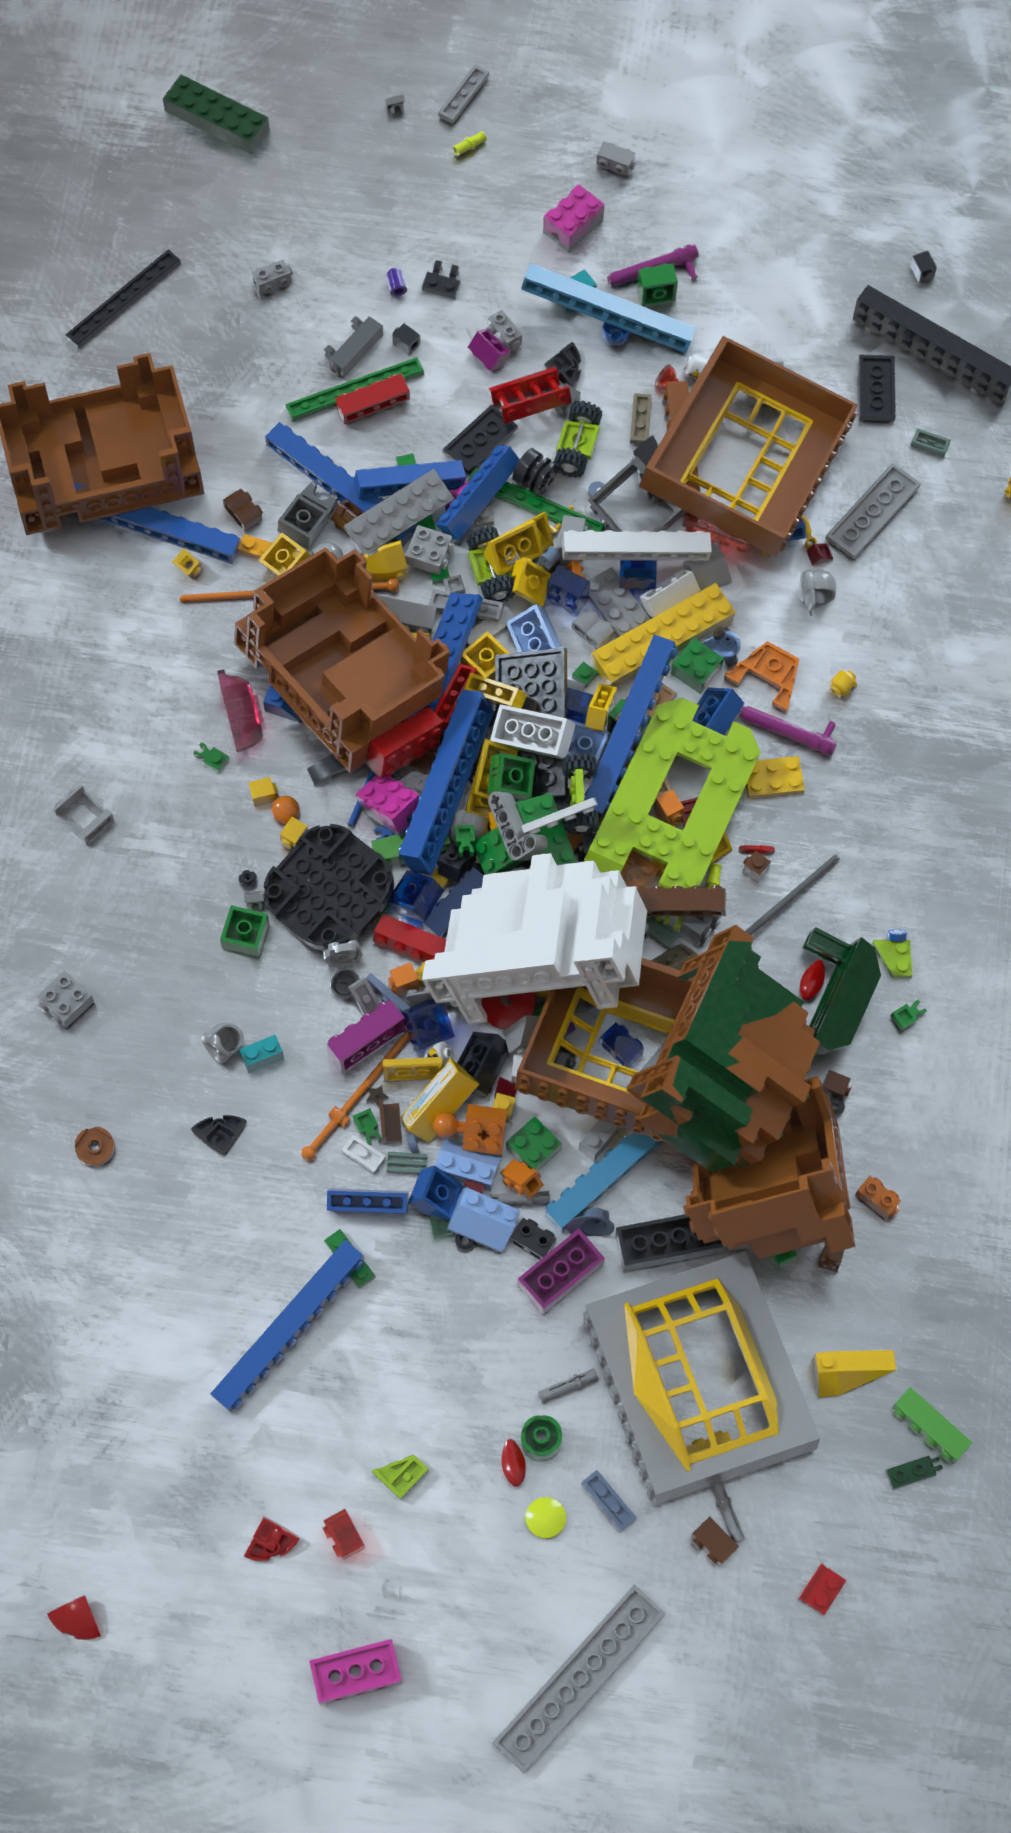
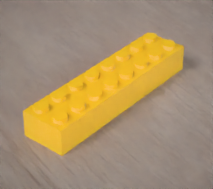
(681, 623)

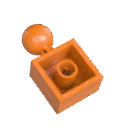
(482, 1128)

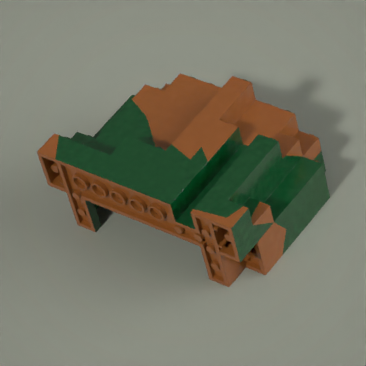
(729, 1059)

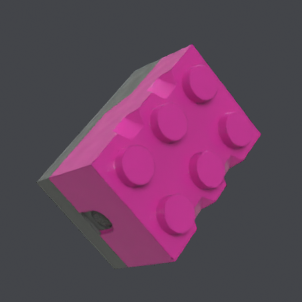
(573, 218)
(388, 803)

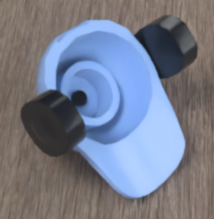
(725, 644)

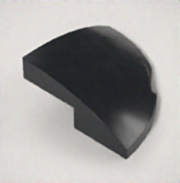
(567, 364)
(220, 1132)

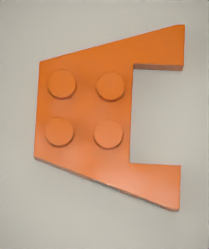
(771, 665)

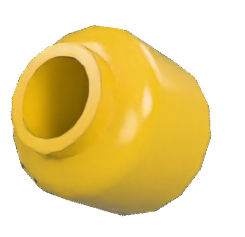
(843, 683)

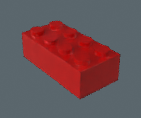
(404, 743)

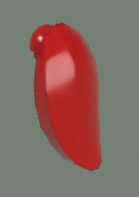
(812, 980)
(513, 1463)

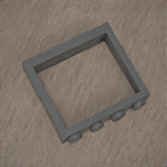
(613, 484)

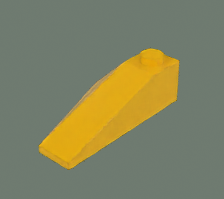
(387, 563)
(846, 1370)

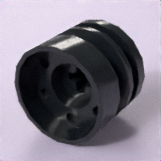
(535, 472)

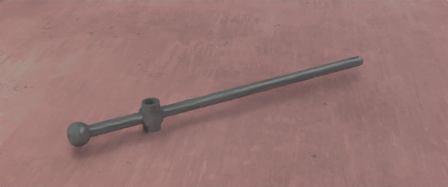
(792, 895)

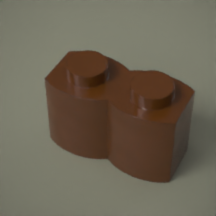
(242, 509)

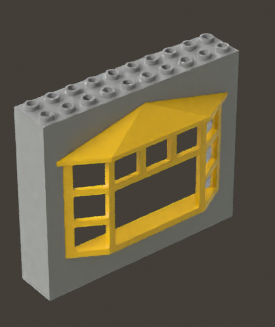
(646, 1403)

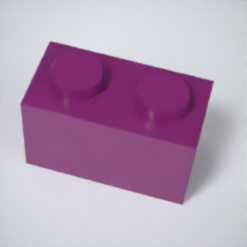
(489, 349)

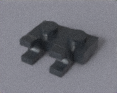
(440, 284)

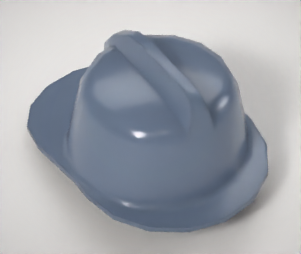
(592, 1223)

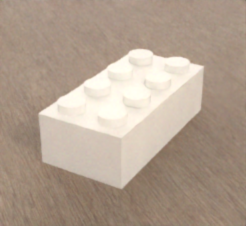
(533, 732)

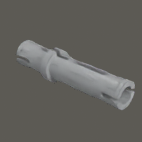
(516, 1199)
(569, 1385)
(727, 1511)

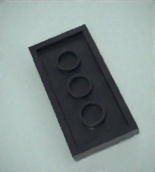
(876, 387)
(479, 439)

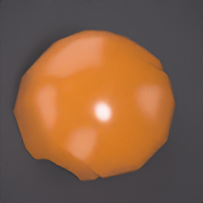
(285, 808)

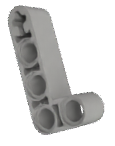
(509, 822)

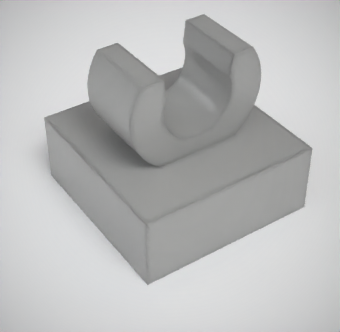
(395, 101)
(254, 897)

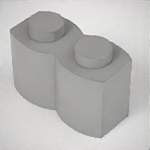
(592, 628)

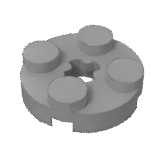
(342, 953)

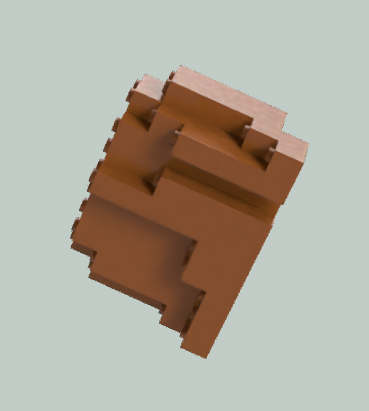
(118, 441)
(340, 653)
(788, 1197)

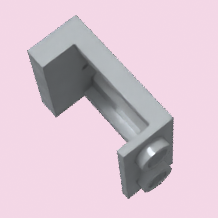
(78, 795)

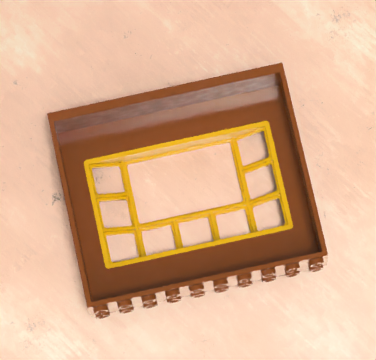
(737, 369)
(651, 1004)

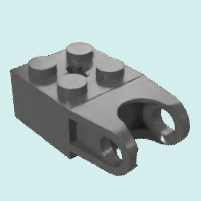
(306, 516)

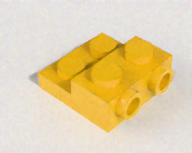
(530, 581)

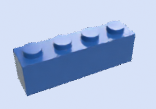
(367, 1200)

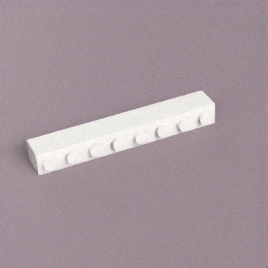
(636, 545)

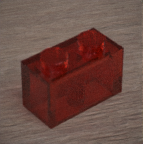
(343, 1534)

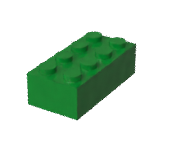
(556, 836)

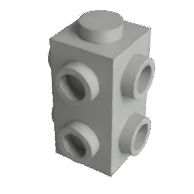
(616, 158)
(272, 277)
(504, 330)

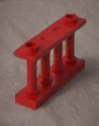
(526, 386)

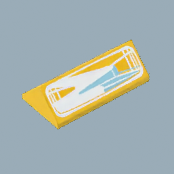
(442, 1095)

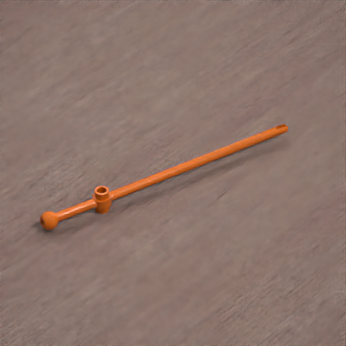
(392, 585)
(339, 1116)

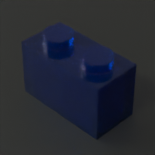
(621, 1045)

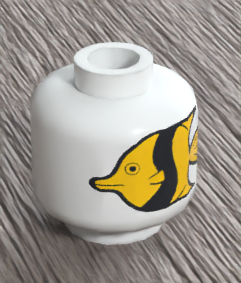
(694, 366)
(440, 1049)

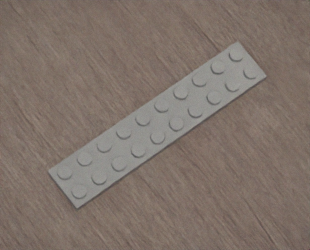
(578, 1678)

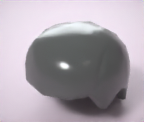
(341, 981)

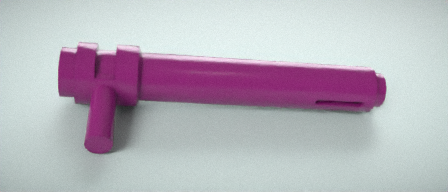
(678, 257)
(815, 741)

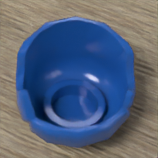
(614, 335)

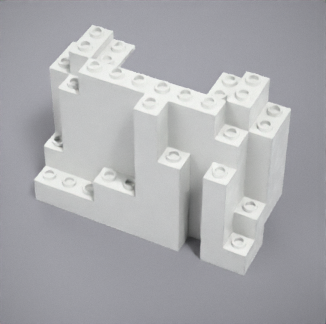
(541, 934)

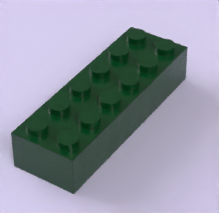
(216, 114)

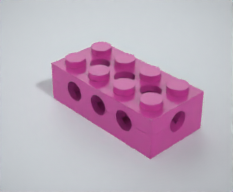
(345, 1661)

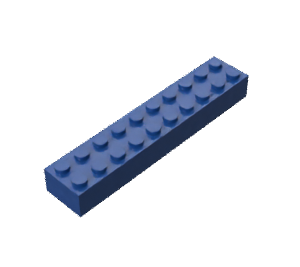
(446, 782)

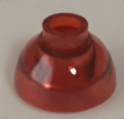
(667, 374)

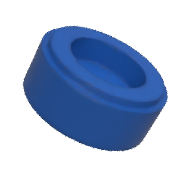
(897, 935)

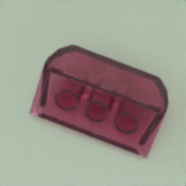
(241, 710)

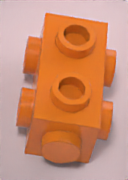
(522, 1178)
(879, 1198)

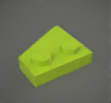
(896, 957)
(401, 1475)

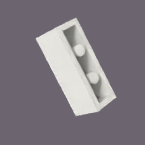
(670, 592)

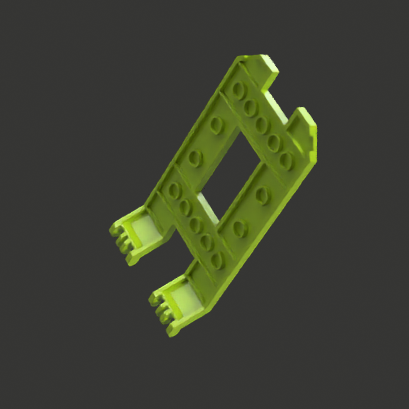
(627, 819)

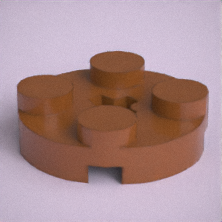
(97, 1157)

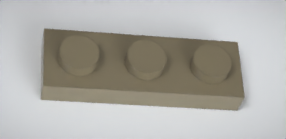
(640, 418)

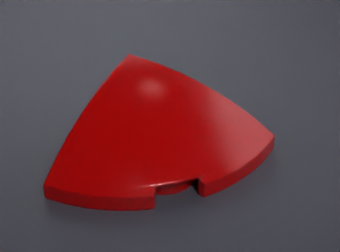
(270, 1540)
(75, 1619)

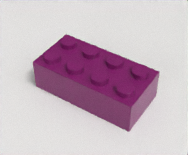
(366, 1036)
(560, 1271)

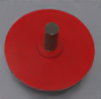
(508, 1009)

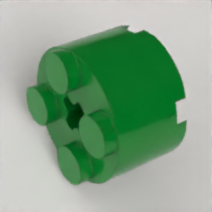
(541, 1449)

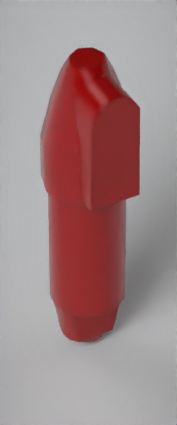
(762, 849)

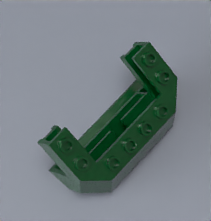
(847, 990)

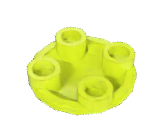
(545, 1517)

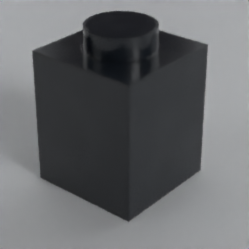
(923, 266)
(406, 339)

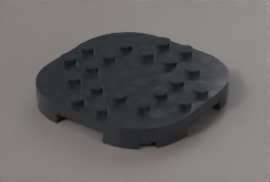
(329, 887)

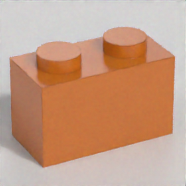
(669, 808)
(403, 979)

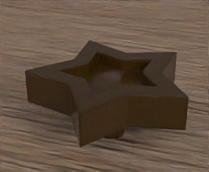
(376, 1095)

